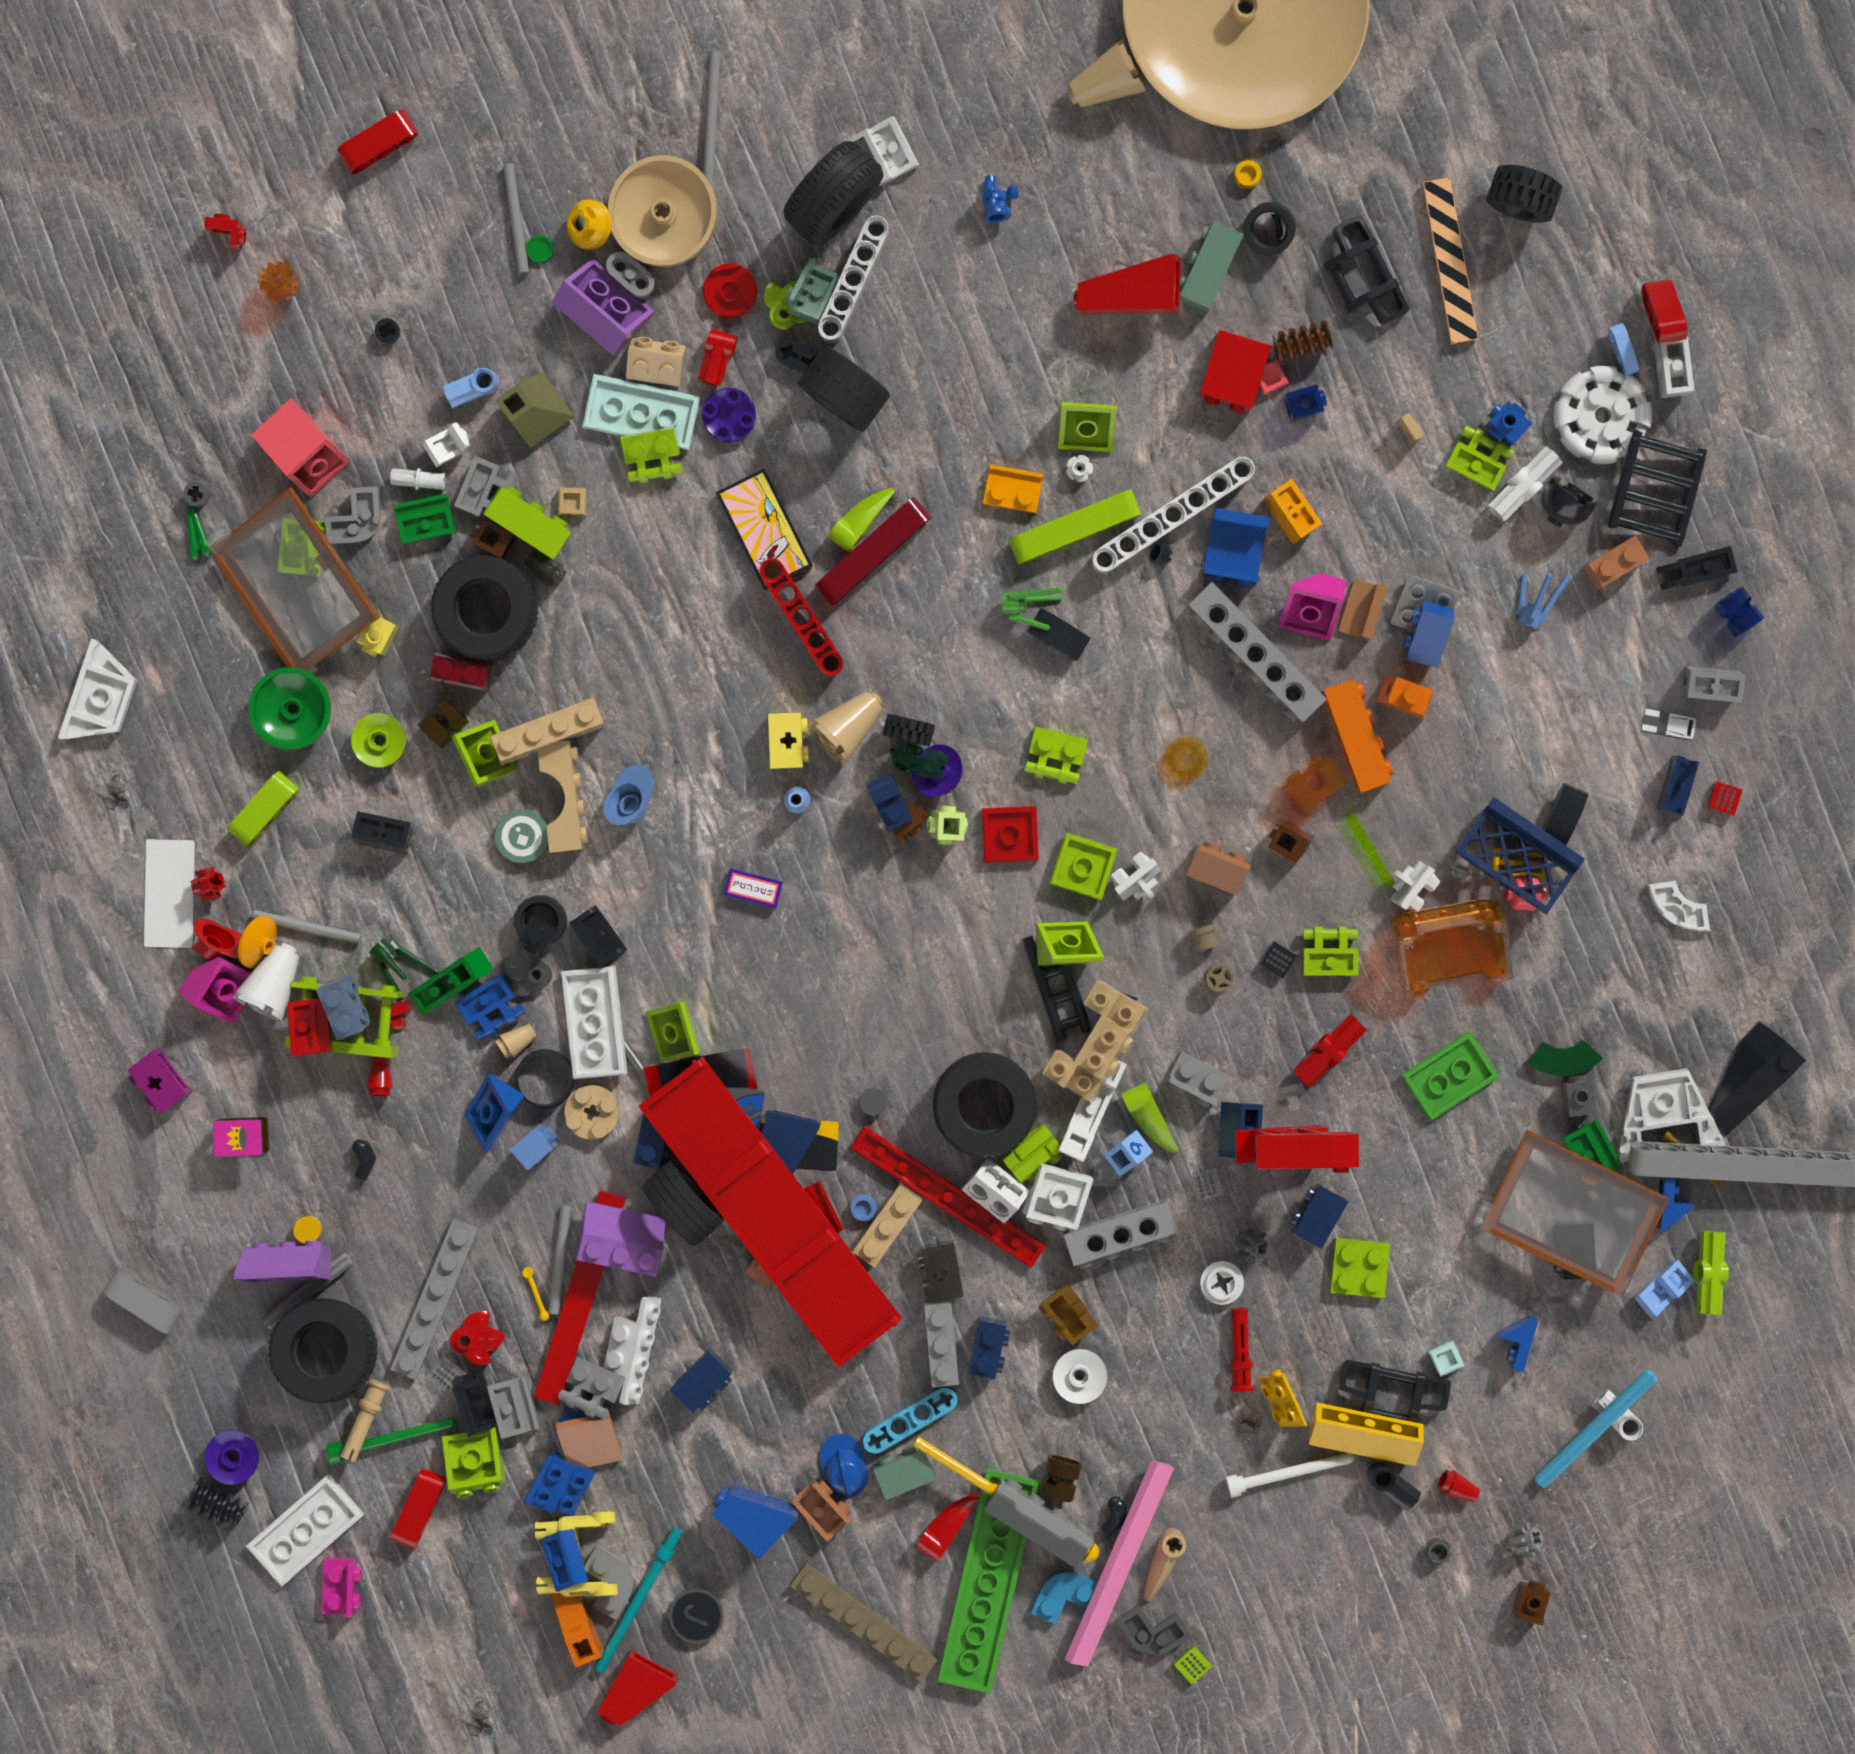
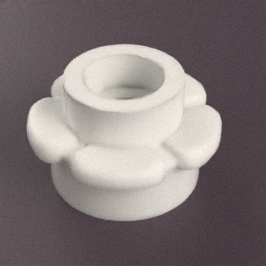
(1074, 462)

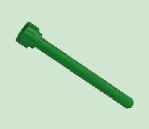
(335, 1448)

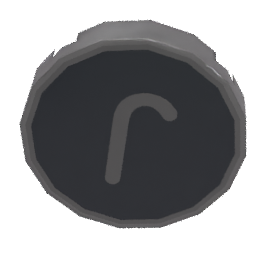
(696, 1615)

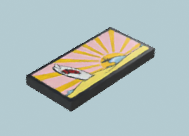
(763, 526)

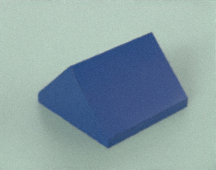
(492, 1110)

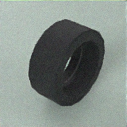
(1252, 241)
(558, 909)

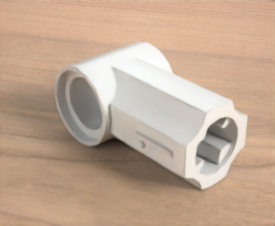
(1603, 1401)

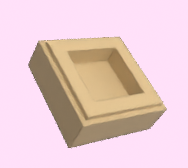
(1410, 428)
(572, 501)

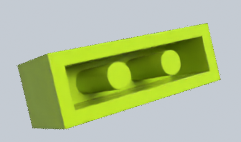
(527, 521)

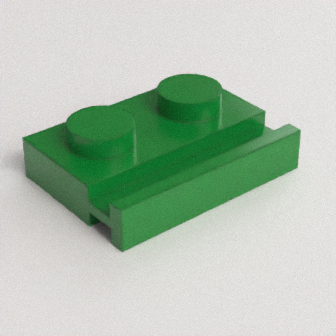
(425, 519)
(1593, 1144)

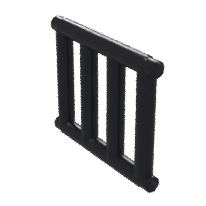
(1623, 493)

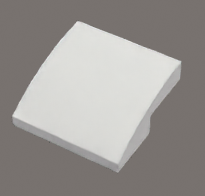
(888, 147)

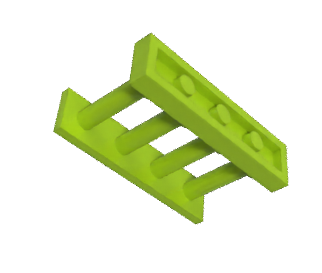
(355, 1043)

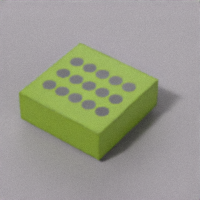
(1192, 1664)

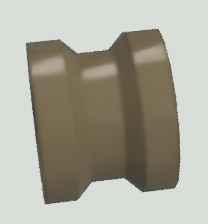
(1204, 937)
(1223, 979)

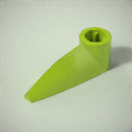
(857, 522)
(1148, 1116)

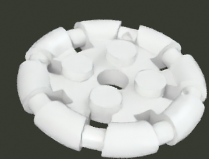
(1601, 397)

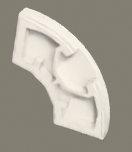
(1677, 908)

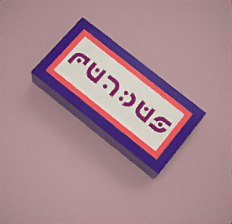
(753, 888)

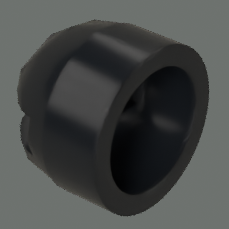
(1160, 554)

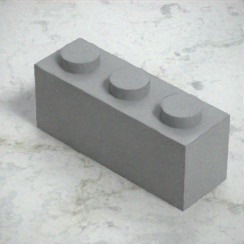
(941, 1343)

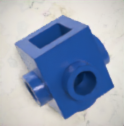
(1517, 423)

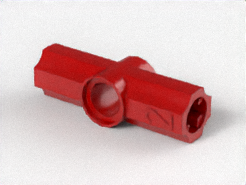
(1329, 1050)

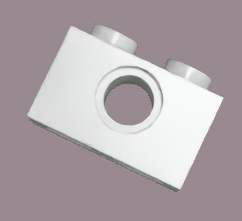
(1674, 368)

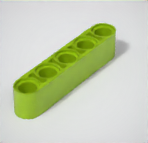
(1075, 527)

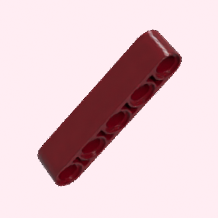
(873, 551)

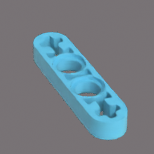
(912, 1423)

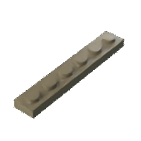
(863, 1622)

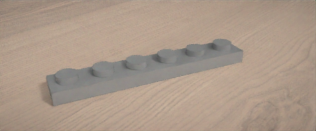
(434, 1299)

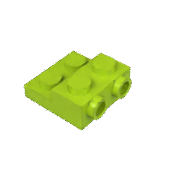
(473, 1463)

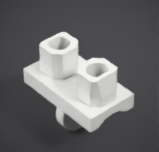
(1140, 881)
(1411, 883)

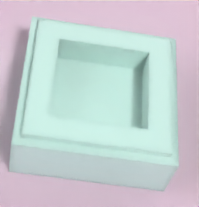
(1446, 1358)

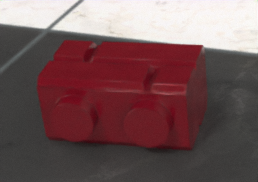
(461, 672)

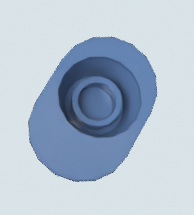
(629, 796)

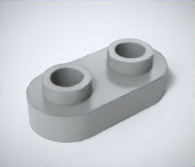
(631, 275)

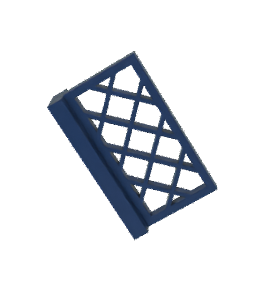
(1527, 834)

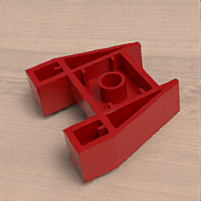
(1297, 1148)

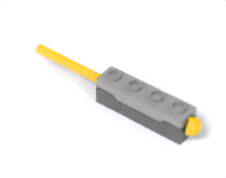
(1025, 1513)

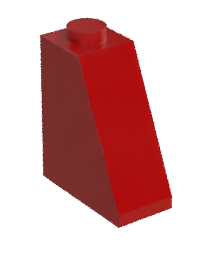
(635, 1688)

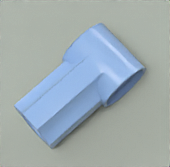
(469, 388)

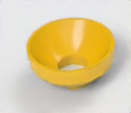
(596, 227)

